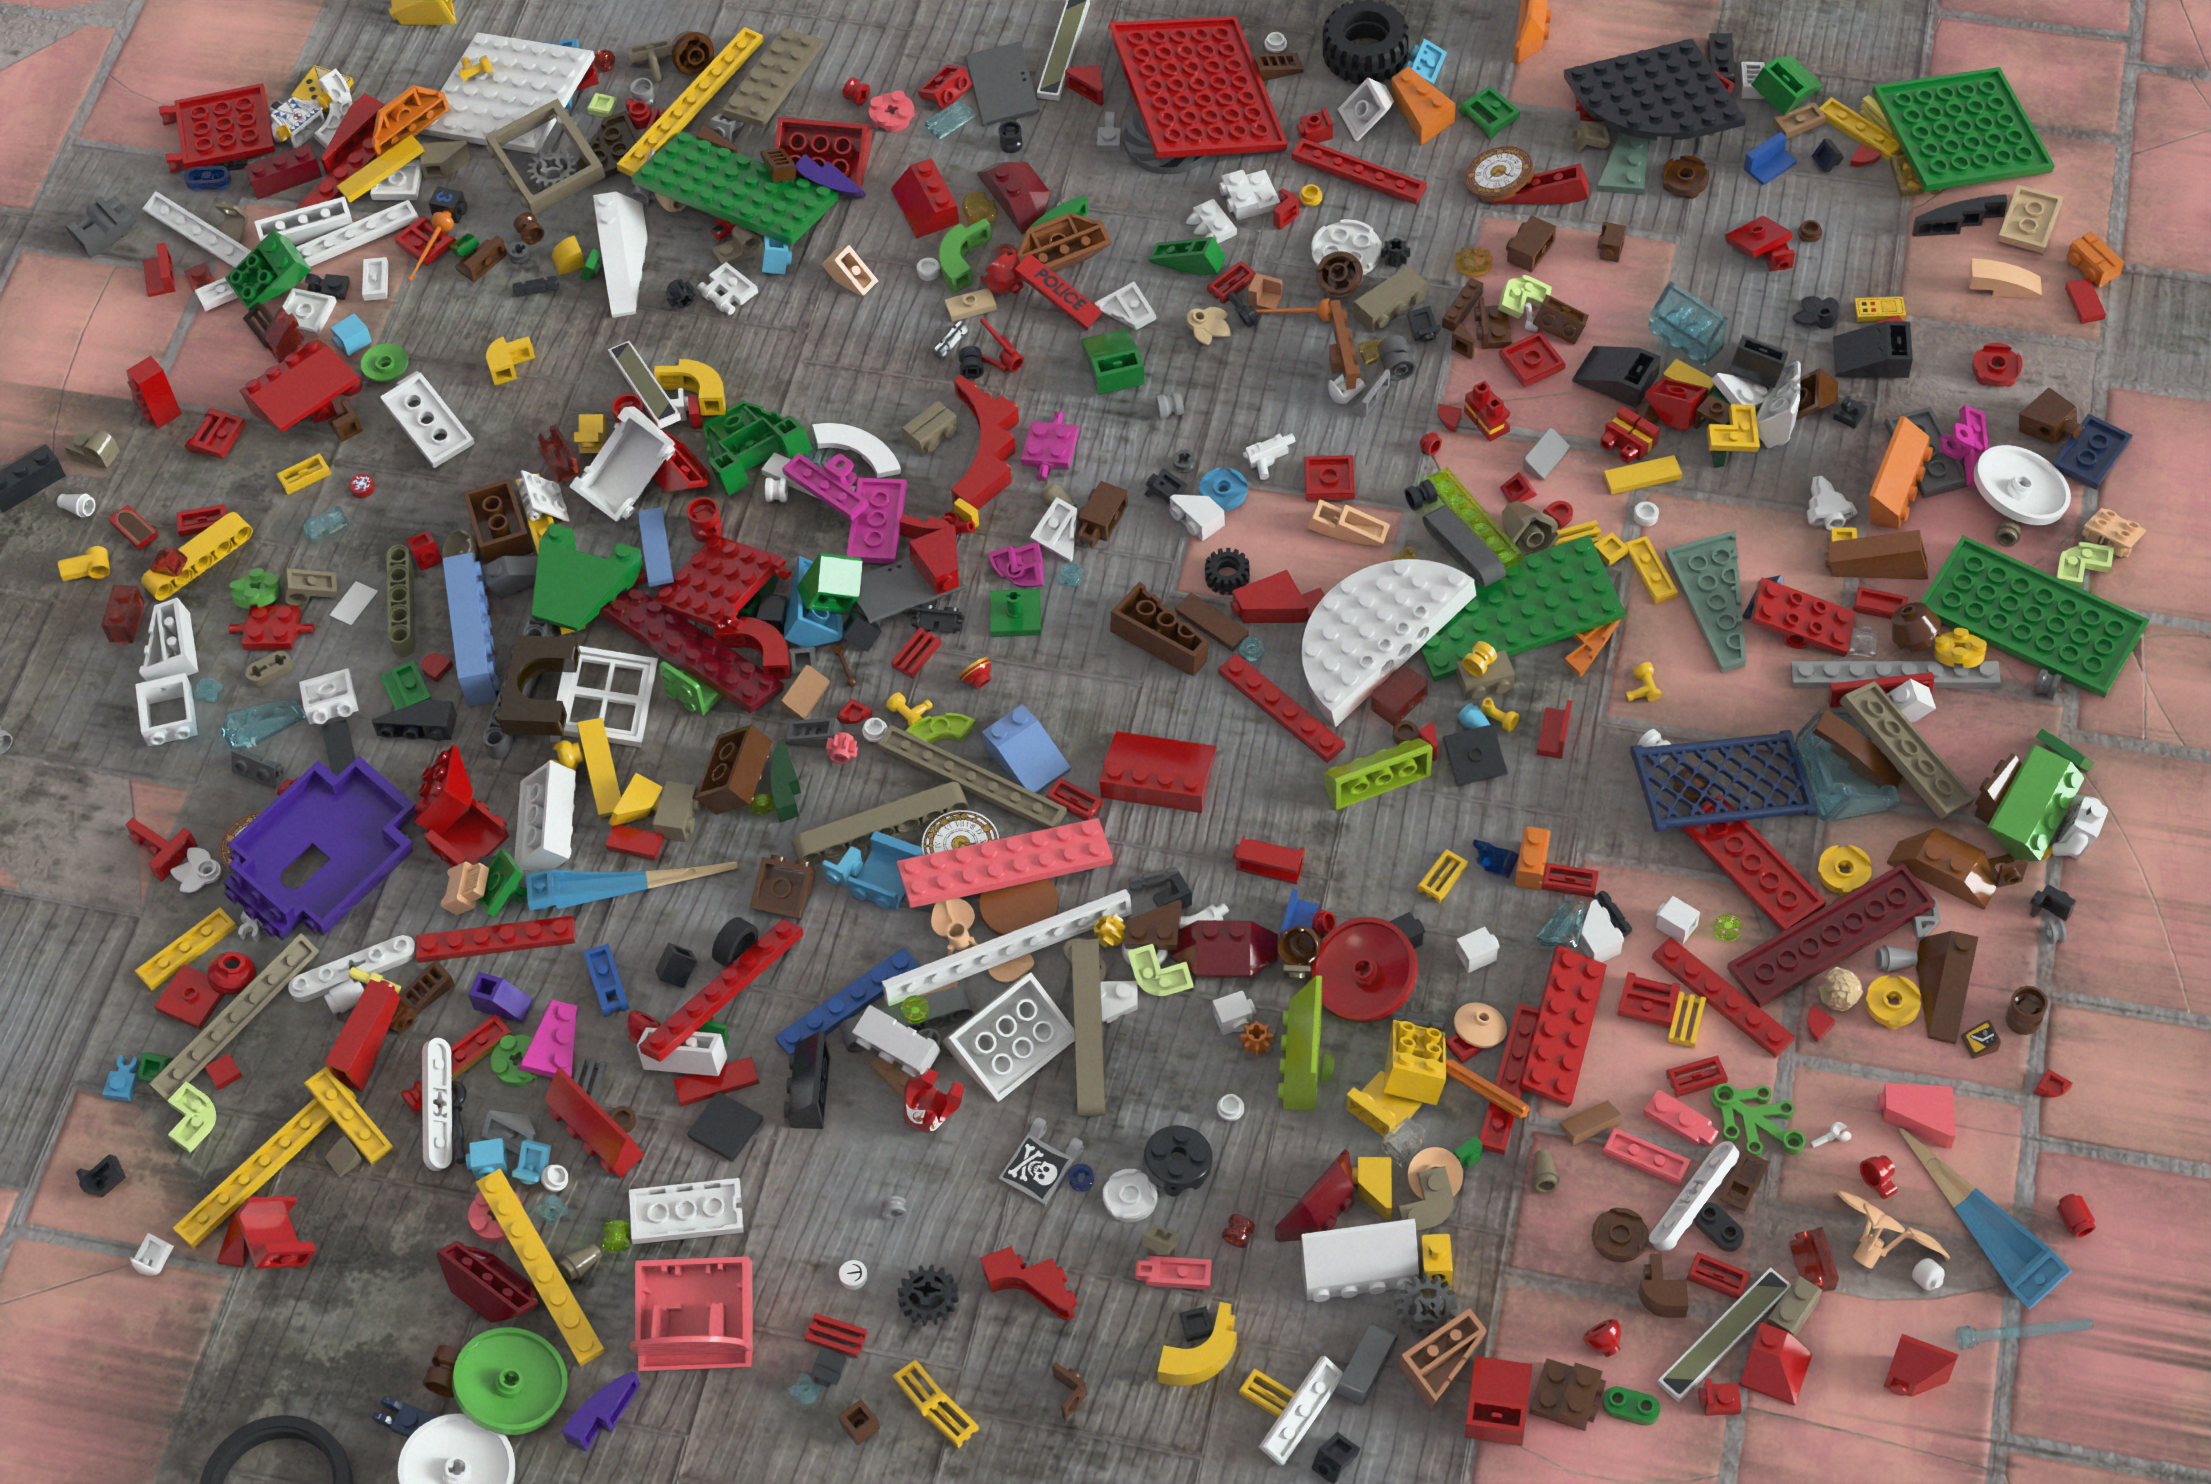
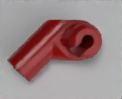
(961, 526)

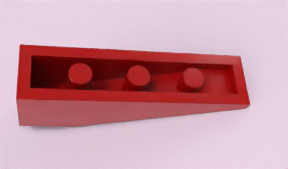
(353, 129)
(1553, 187)

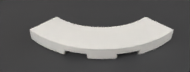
(340, 93)
(867, 445)

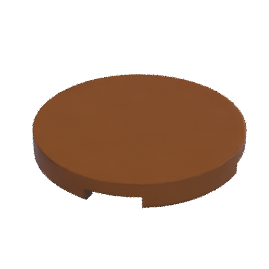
(1018, 906)

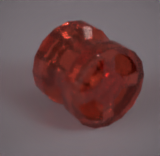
(1238, 1231)

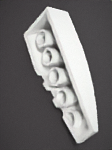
(623, 248)

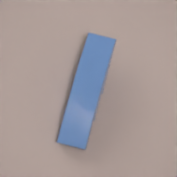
(655, 546)

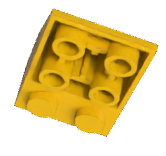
(1415, 1062)

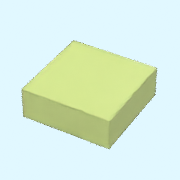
(602, 105)

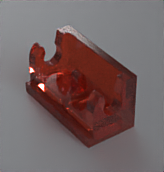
(558, 455)
(1814, 1259)

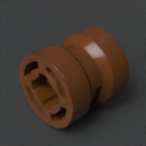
(528, 228)

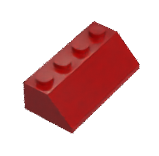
(591, 1124)

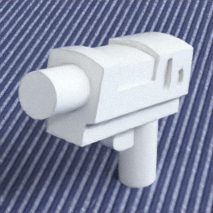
(1264, 454)

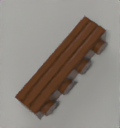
(1462, 304)

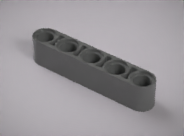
(1464, 546)
(944, 1009)

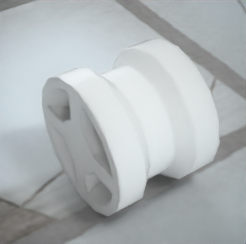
(776, 489)

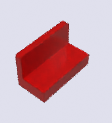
(159, 272)
(1554, 731)

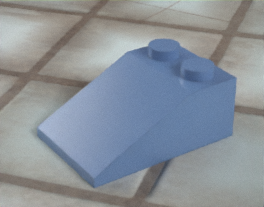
(1025, 750)

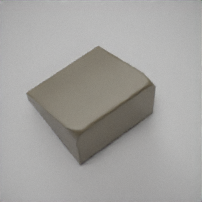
(343, 1157)

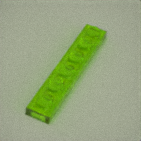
(1474, 516)

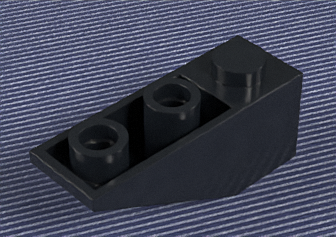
(422, 720)

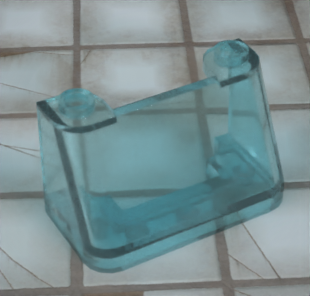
(1834, 787)

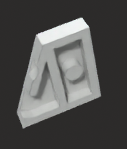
(1118, 999)

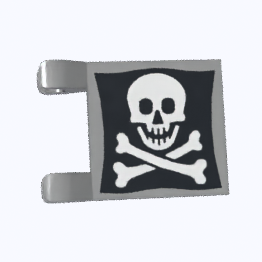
(1038, 1167)

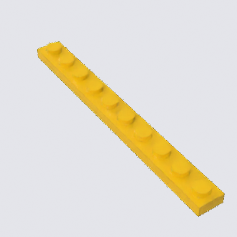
(692, 100)

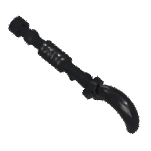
(457, 1127)

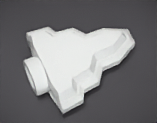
(1827, 506)

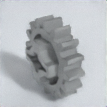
(551, 168)

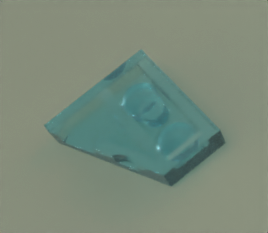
(1564, 926)

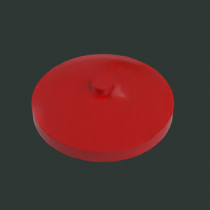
(1365, 969)

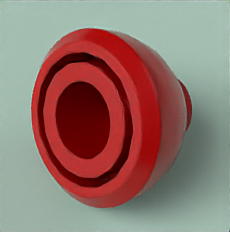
(637, 1023)
(1604, 1337)

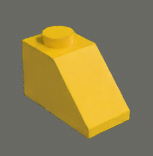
(637, 801)
(1375, 1183)

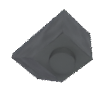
(510, 574)

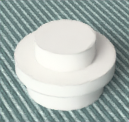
(1275, 42)
(874, 729)
(1230, 1107)
(554, 1178)

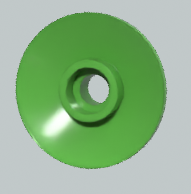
(384, 362)

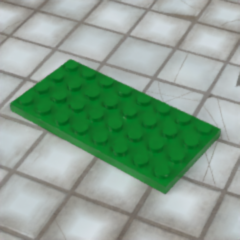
(734, 188)
(1536, 604)
(2034, 616)

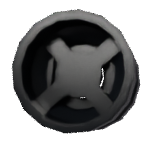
(1010, 137)
(971, 364)
(1420, 495)

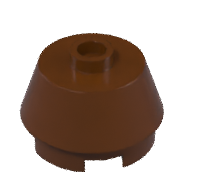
(692, 52)
(1339, 274)
(1915, 626)

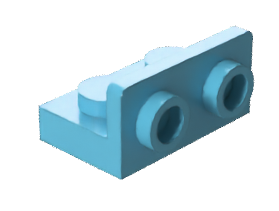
(1426, 60)

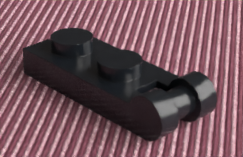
(1722, 54)

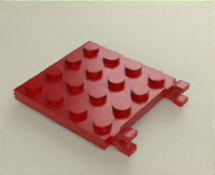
(220, 127)
(720, 582)

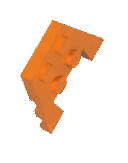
(1591, 644)

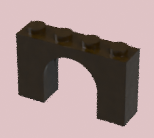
(529, 658)

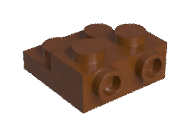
(782, 887)
(1568, 1394)

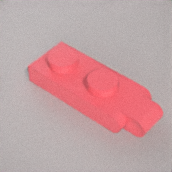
(1680, 1119)
(1175, 1272)

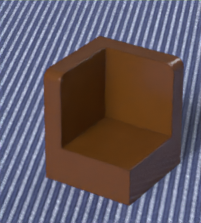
(346, 424)

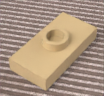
(970, 304)

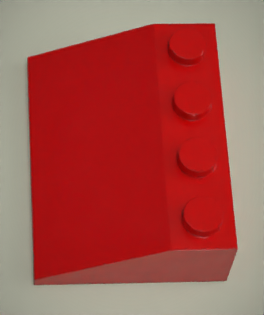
(840, 143)
(298, 385)
(1157, 771)

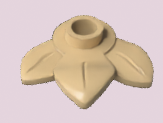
(1210, 325)

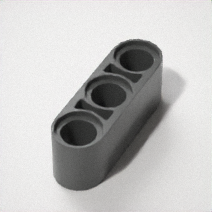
(1367, 1364)

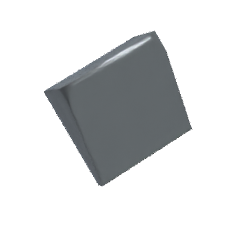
(800, 657)

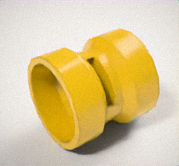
(1481, 656)

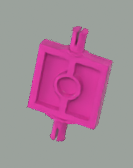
(1050, 445)

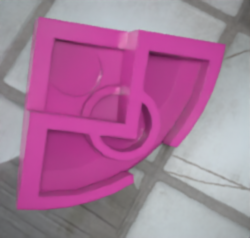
(1020, 565)

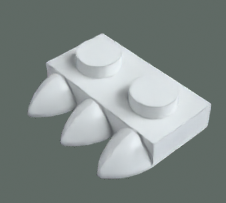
(1211, 221)

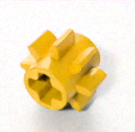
(1109, 930)

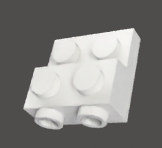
(1248, 193)
(328, 696)

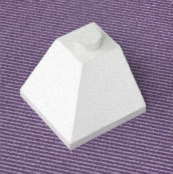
(1365, 107)

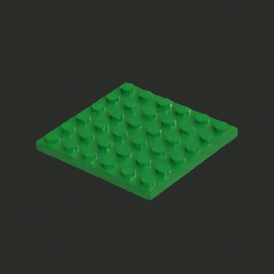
(1962, 129)

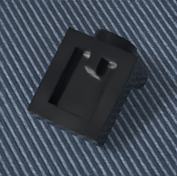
(1164, 485)
(1334, 1457)

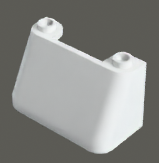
(624, 464)

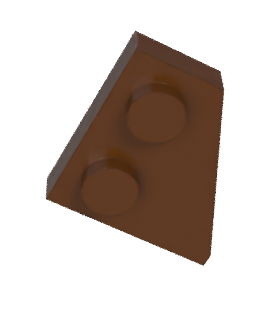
(1155, 927)

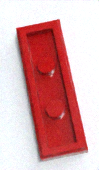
(702, 1087)

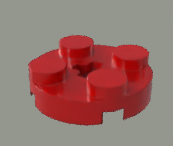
(1997, 376)

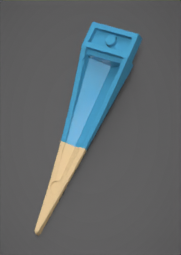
(573, 888)
(2017, 1254)

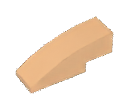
(2003, 279)
(1347, 524)

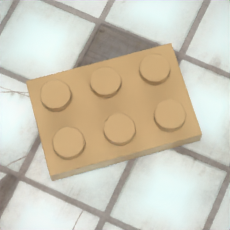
(2030, 219)

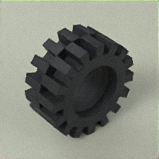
(1223, 560)

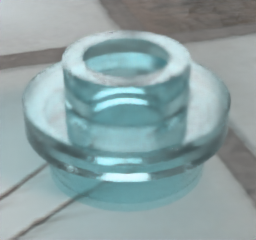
(1251, 643)

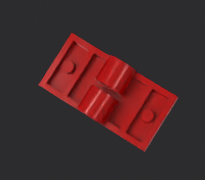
(1802, 618)

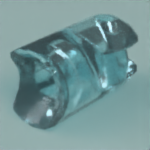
(325, 523)

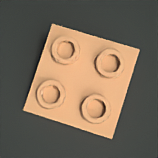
(2116, 529)

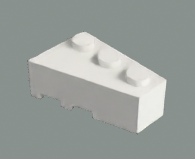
(170, 642)
(895, 1042)

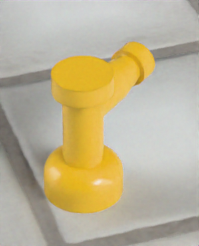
(469, 70)
(1644, 672)
(897, 702)
(1509, 720)

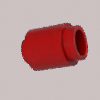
(2076, 1215)

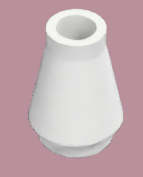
(79, 504)

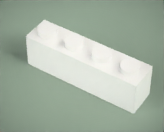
(308, 222)

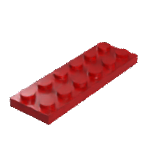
(1757, 869)
(1562, 1026)

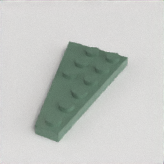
(1711, 587)

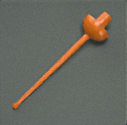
(440, 222)
(1323, 310)

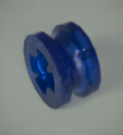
(1087, 1181)

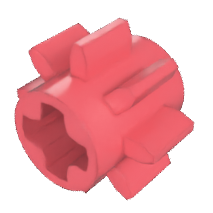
(841, 748)

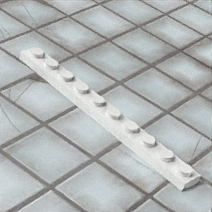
(326, 247)
(1004, 948)

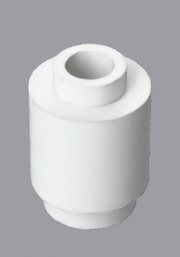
(344, 996)

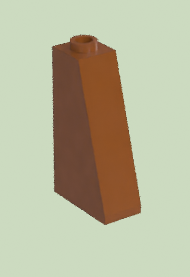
(1879, 556)

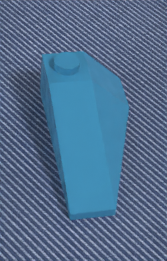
(805, 625)

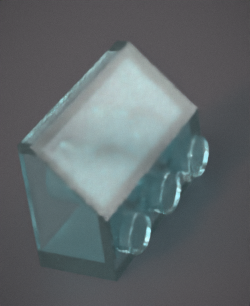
(1688, 324)

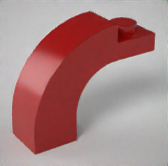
(762, 638)

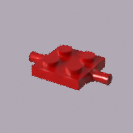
(271, 628)

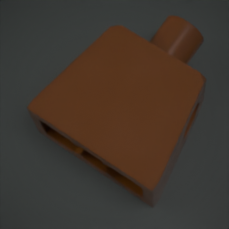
(2050, 418)

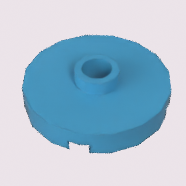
(1224, 480)

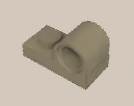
(741, 247)
(95, 448)
(305, 583)

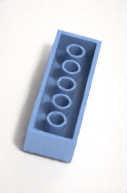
(471, 629)

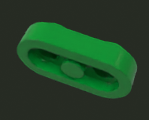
(1630, 1407)

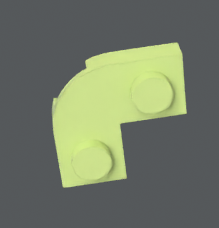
(1519, 291)
(2082, 557)
(1156, 980)
(198, 1119)

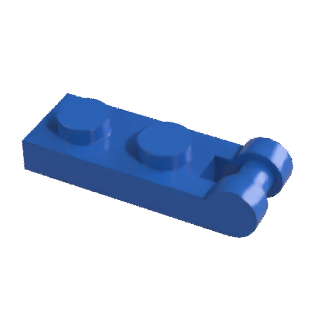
(606, 979)

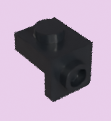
(1423, 324)
(2054, 901)
(102, 1177)
(828, 1367)

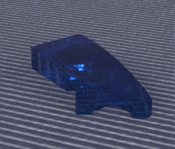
(1495, 859)

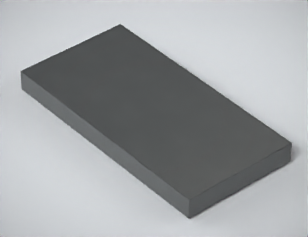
(1941, 472)

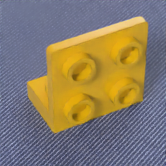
(1380, 1109)

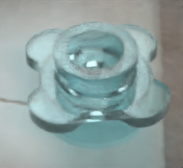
(1071, 569)
(208, 684)
(548, 1202)
(805, 1397)

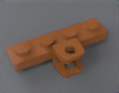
(1343, 351)

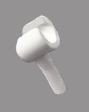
(1529, 322)
(1834, 1134)

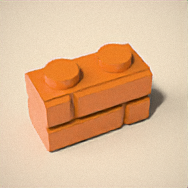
(2095, 259)
(1532, 858)

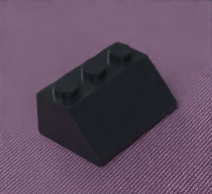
(28, 476)
(808, 1082)

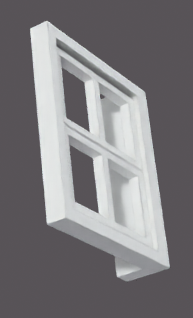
(568, 690)

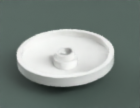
(2022, 485)
(456, 1452)

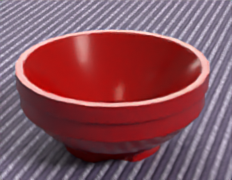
(230, 980)

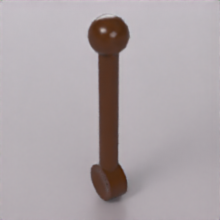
(839, 651)

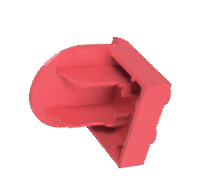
(693, 1313)

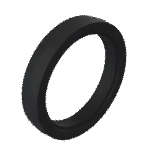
(276, 1428)

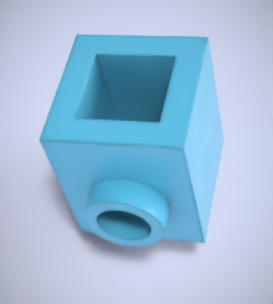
(775, 256)
(350, 335)
(487, 1157)

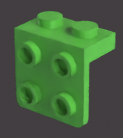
(687, 689)

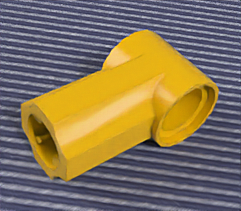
(92, 564)

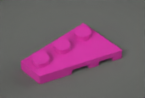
(552, 1041)

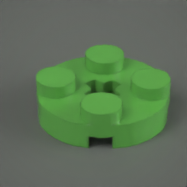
(255, 588)
(503, 1064)

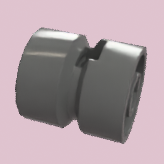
(1396, 357)

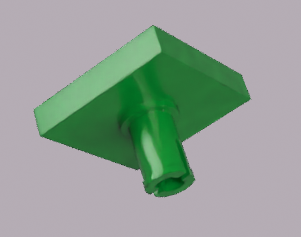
(1015, 612)
(2064, 750)
(502, 883)

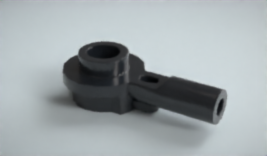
(1248, 315)

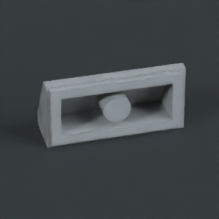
(1372, 394)
(1545, 454)

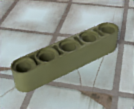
(400, 600)

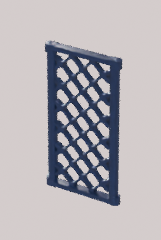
(1701, 750)

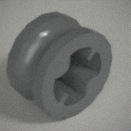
(517, 247)
(1184, 468)

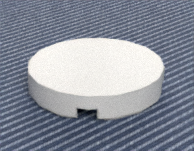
(1129, 1195)

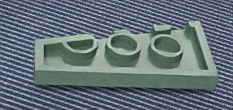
(1625, 167)

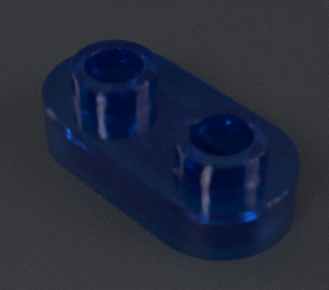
(207, 177)

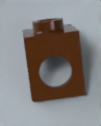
(1713, 410)
(2009, 873)
(1074, 1382)

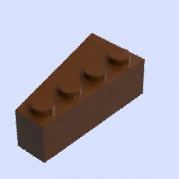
(1157, 630)

